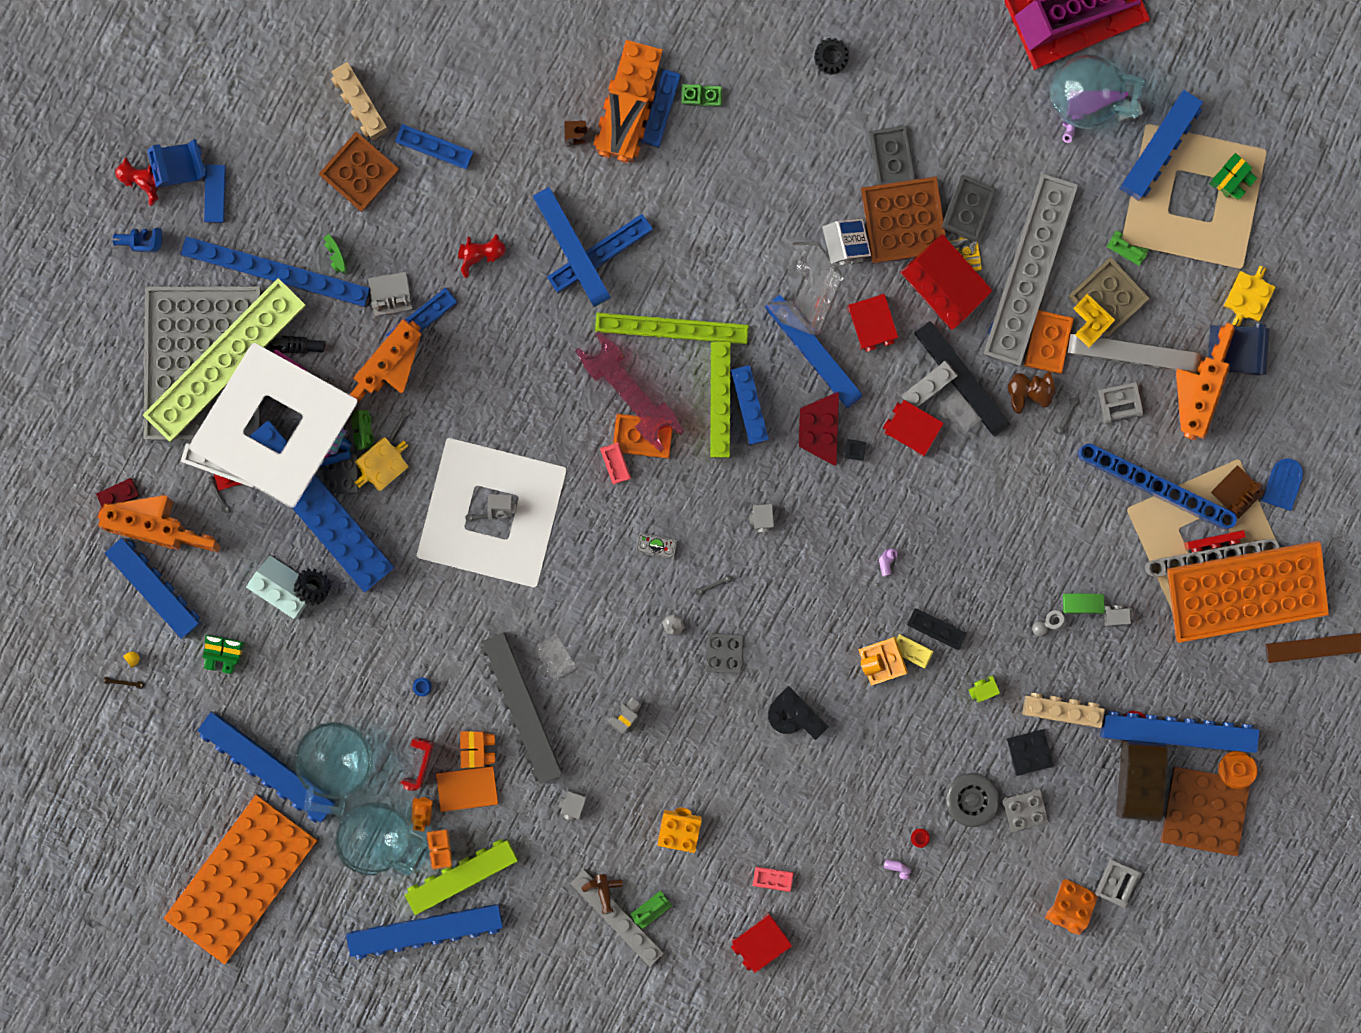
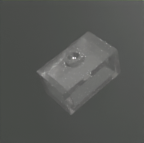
(958, 413)
(556, 657)

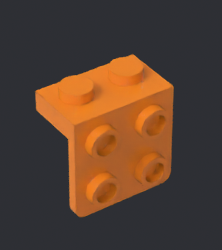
(1072, 907)

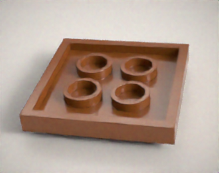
(359, 172)

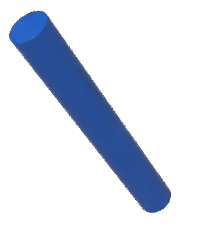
(335, 458)

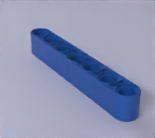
(571, 247)
(820, 360)

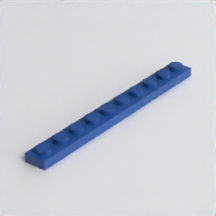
(273, 270)

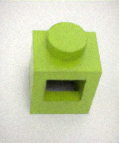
(984, 689)

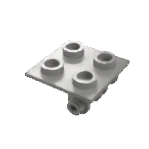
(390, 294)
(1025, 810)

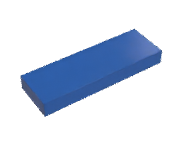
(214, 194)

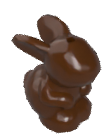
(1038, 389)

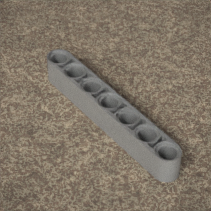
(1136, 354)
(1202, 556)

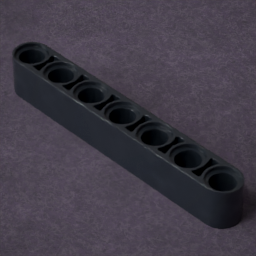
(965, 381)

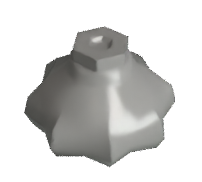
(673, 624)

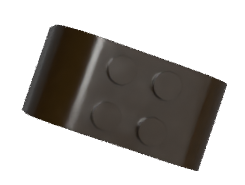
(1142, 781)

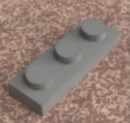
(930, 384)

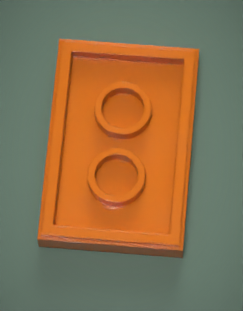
(1048, 342)
(633, 443)
(467, 788)

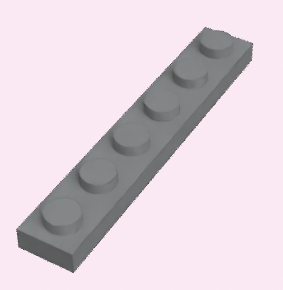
(620, 922)

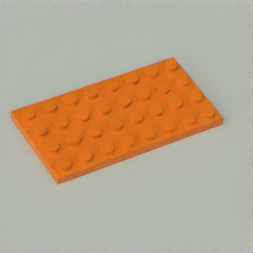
(1248, 591)
(240, 879)

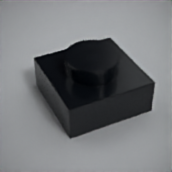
(855, 450)

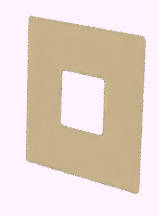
(1219, 241)
(1160, 522)

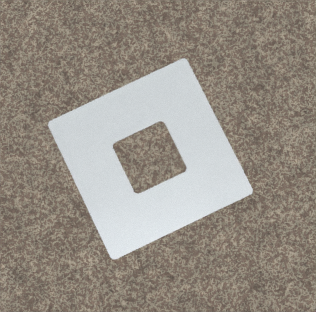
(276, 474)
(444, 531)

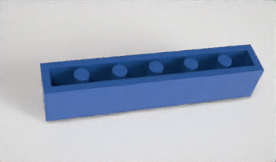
(1161, 144)
(153, 588)

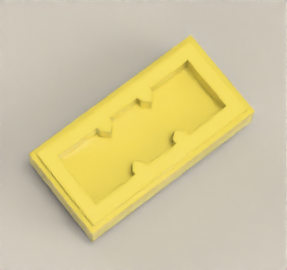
(913, 651)

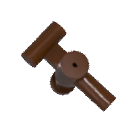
(603, 886)

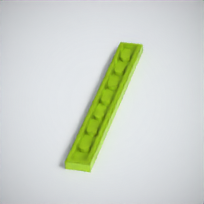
(671, 328)

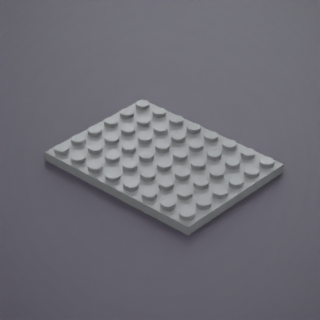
(178, 331)

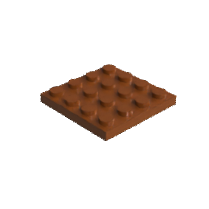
(902, 218)
(1204, 812)

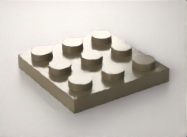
(1113, 292)

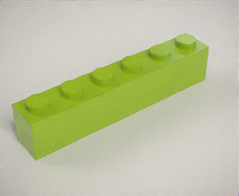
(720, 400)
(460, 877)

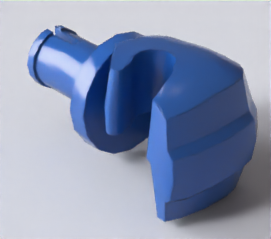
(138, 241)

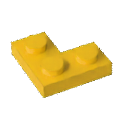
(1096, 320)

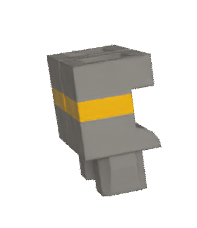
(627, 716)

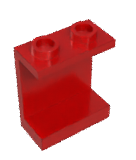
(873, 322)
(912, 427)
(426, 745)
(761, 944)

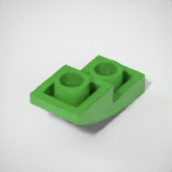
(702, 95)
(337, 258)
(1083, 603)

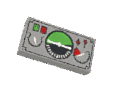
(656, 546)

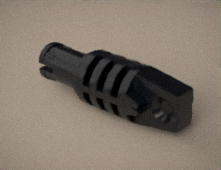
(297, 345)

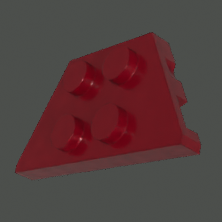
(820, 428)

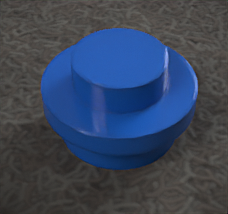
(422, 686)

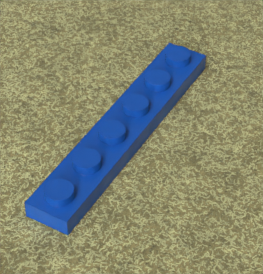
(603, 251)

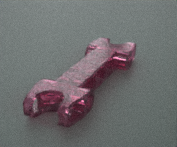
(608, 366)

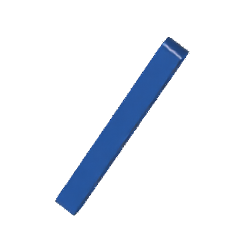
(1166, 486)

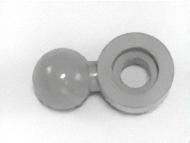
(1040, 628)

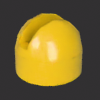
(132, 658)

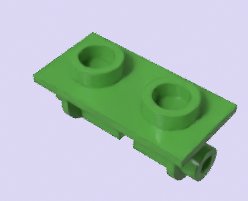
(1132, 253)
(362, 421)
(651, 909)

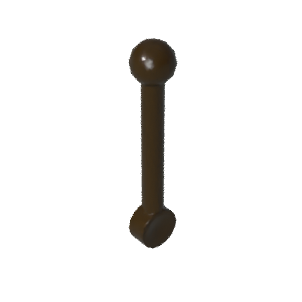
(139, 684)

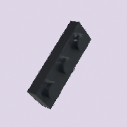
(936, 629)
(801, 712)

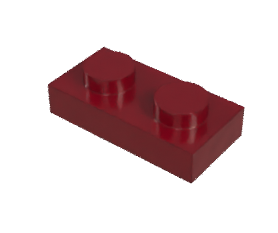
(118, 493)

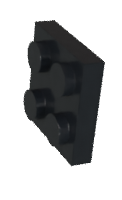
(1029, 752)

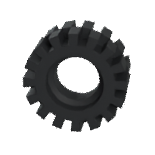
(828, 67)
(308, 594)

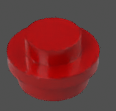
(920, 838)

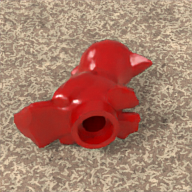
(143, 178)
(474, 252)

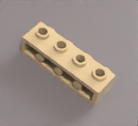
(359, 100)
(1063, 711)

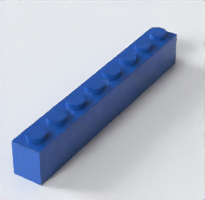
(1180, 733)
(260, 763)
(425, 930)

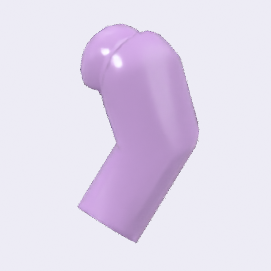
(1069, 133)
(885, 560)
(898, 866)

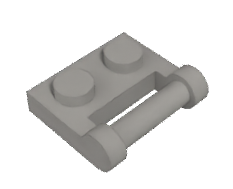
(1120, 396)
(1112, 881)

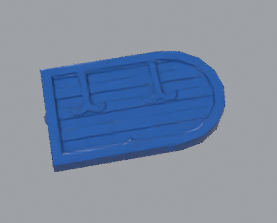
(1283, 484)

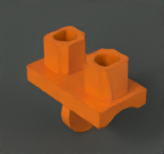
(421, 813)

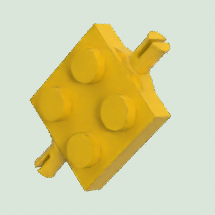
(1249, 296)
(381, 464)

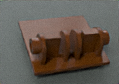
(1238, 491)

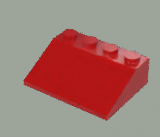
(946, 282)

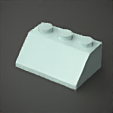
(276, 584)

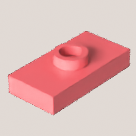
(615, 463)
(773, 879)

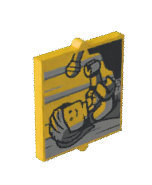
(969, 251)

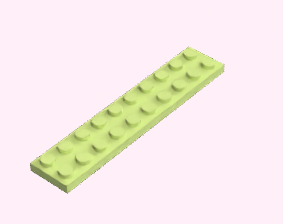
(215, 367)

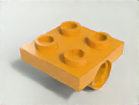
(882, 661)
(679, 830)

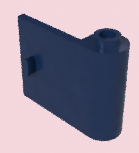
(1247, 348)

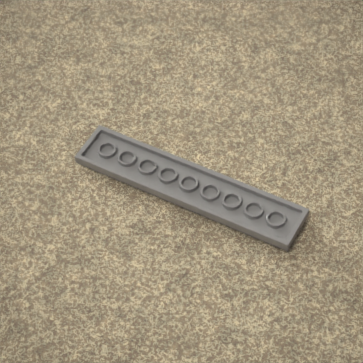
(1030, 270)

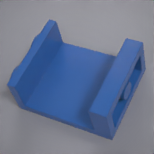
(176, 164)

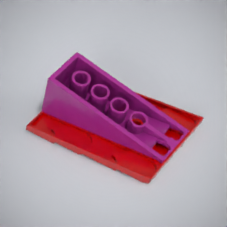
(1067, 26)

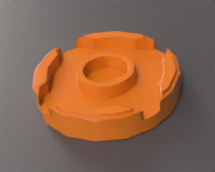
(1237, 770)

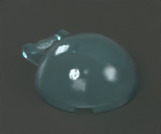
(1092, 91)
(332, 764)
(377, 839)

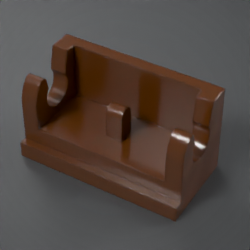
(573, 131)

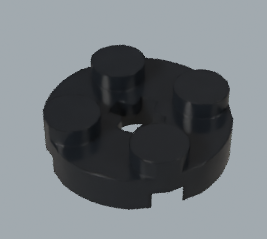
(778, 723)

